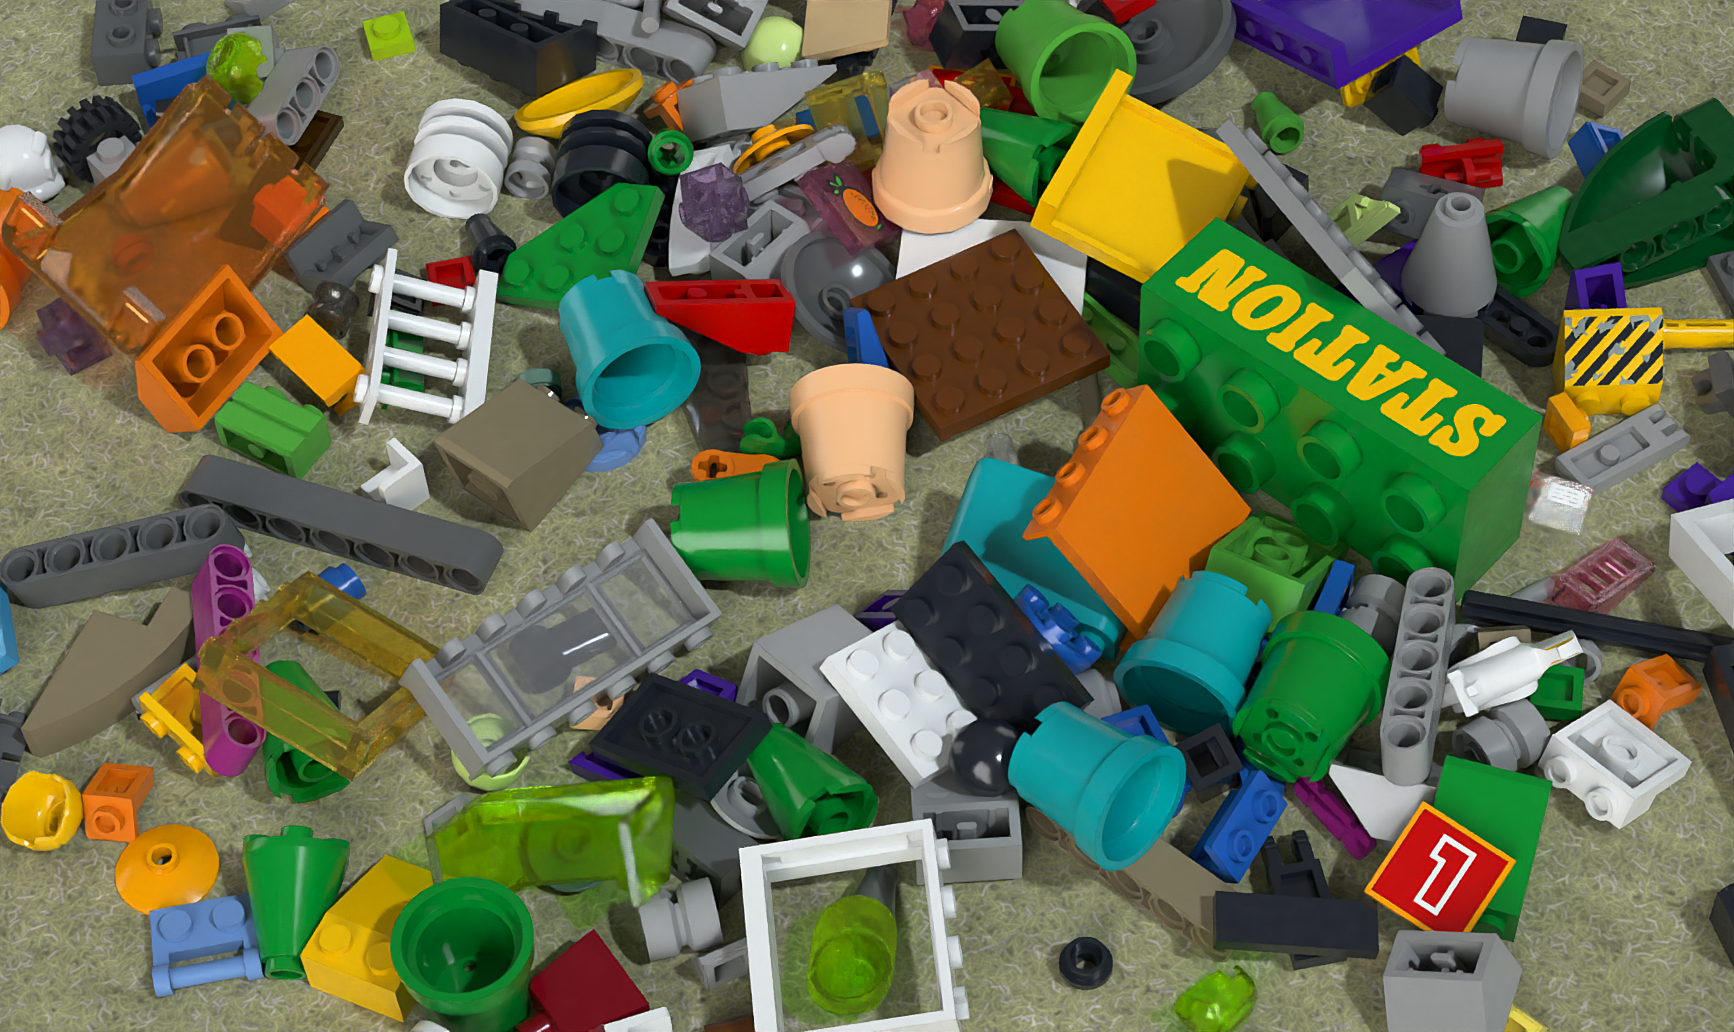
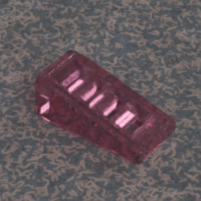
(1569, 590)

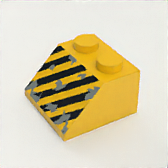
(1610, 359)

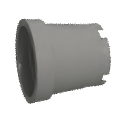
(1517, 91)

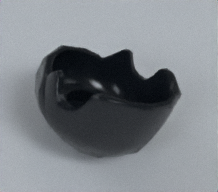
(982, 756)

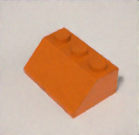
(204, 353)

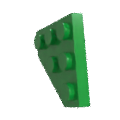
(592, 240)

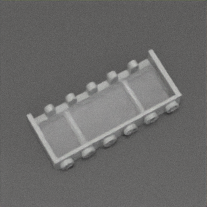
(563, 651)

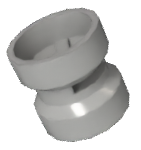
(535, 162)

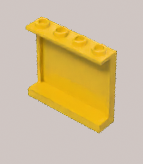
(1139, 185)

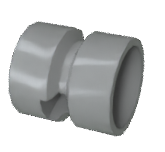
(1376, 609)
(1506, 739)
(680, 920)

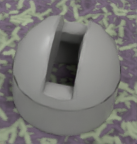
(1594, 660)

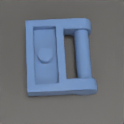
(199, 932)

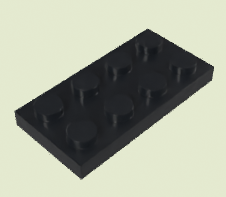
(986, 642)

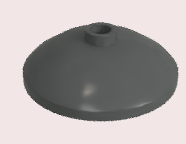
(823, 280)

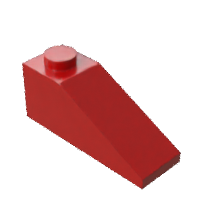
(741, 314)

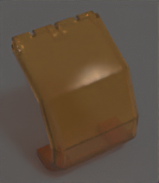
(171, 215)

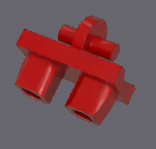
(1471, 163)

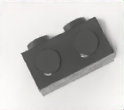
(125, 39)

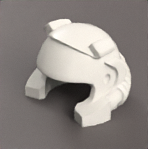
(29, 164)

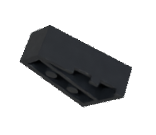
(517, 46)

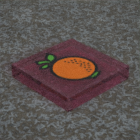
(848, 206)

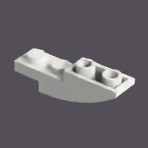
(687, 250)

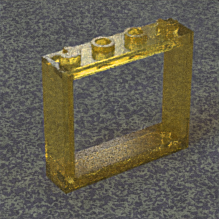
(290, 711)

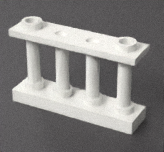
(470, 336)

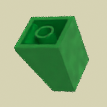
(1508, 814)

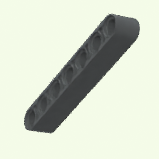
(345, 524)

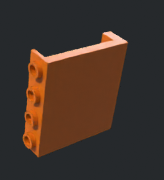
(1137, 507)

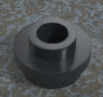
(1086, 950)

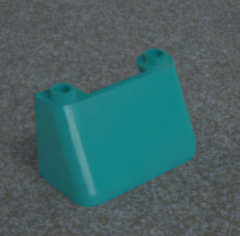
(992, 520)

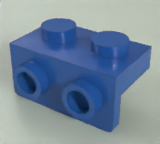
(1239, 828)

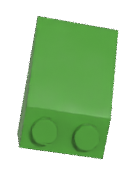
(1276, 563)

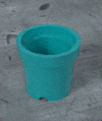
(625, 355)
(1196, 655)
(1099, 783)

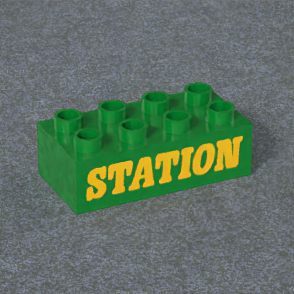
(1335, 411)

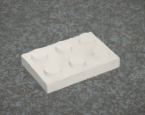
(900, 700)

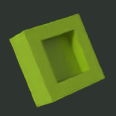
(388, 36)

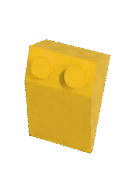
(352, 942)

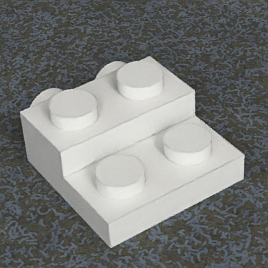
(1612, 763)

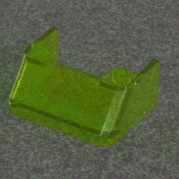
(563, 836)

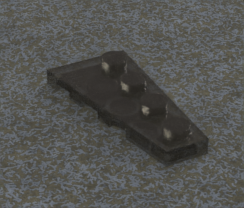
(721, 396)

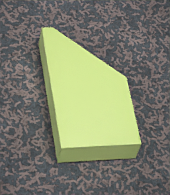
(1362, 217)

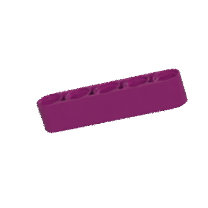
(219, 595)

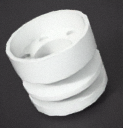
(458, 159)

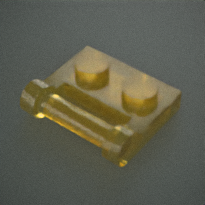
(837, 105)

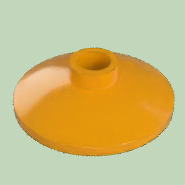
(770, 141)
(180, 881)

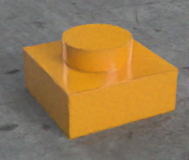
(1566, 422)

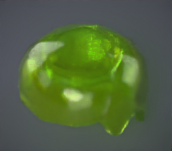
(235, 64)
(1218, 1003)

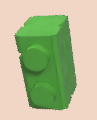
(273, 430)

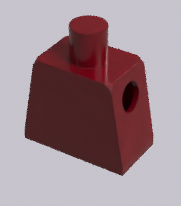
(582, 991)

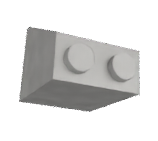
(791, 688)

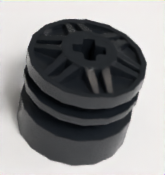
(597, 153)

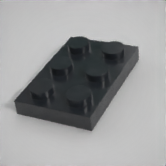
(681, 735)

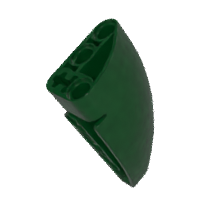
(1657, 199)

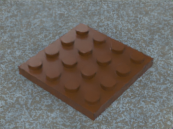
(981, 334)

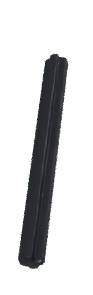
(1590, 626)

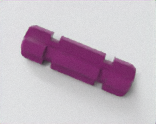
(1335, 817)

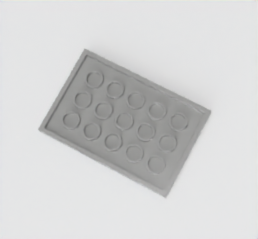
(1322, 232)

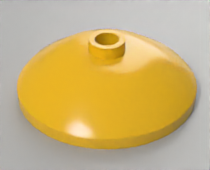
(601, 91)

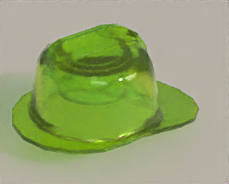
(852, 956)

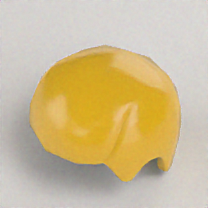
(42, 811)

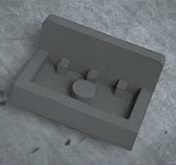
(339, 247)

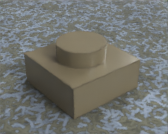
(1602, 88)

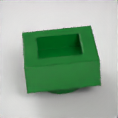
(1559, 693)

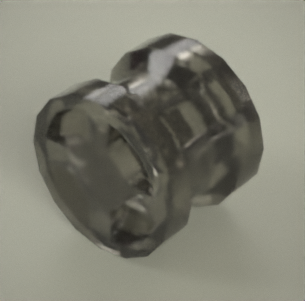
(333, 308)

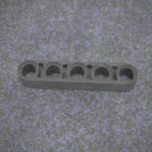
(117, 556)

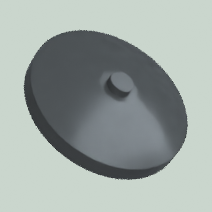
(1174, 44)

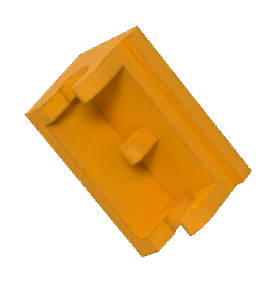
(319, 363)

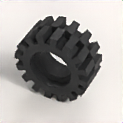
(85, 126)

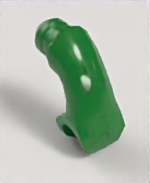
(763, 439)

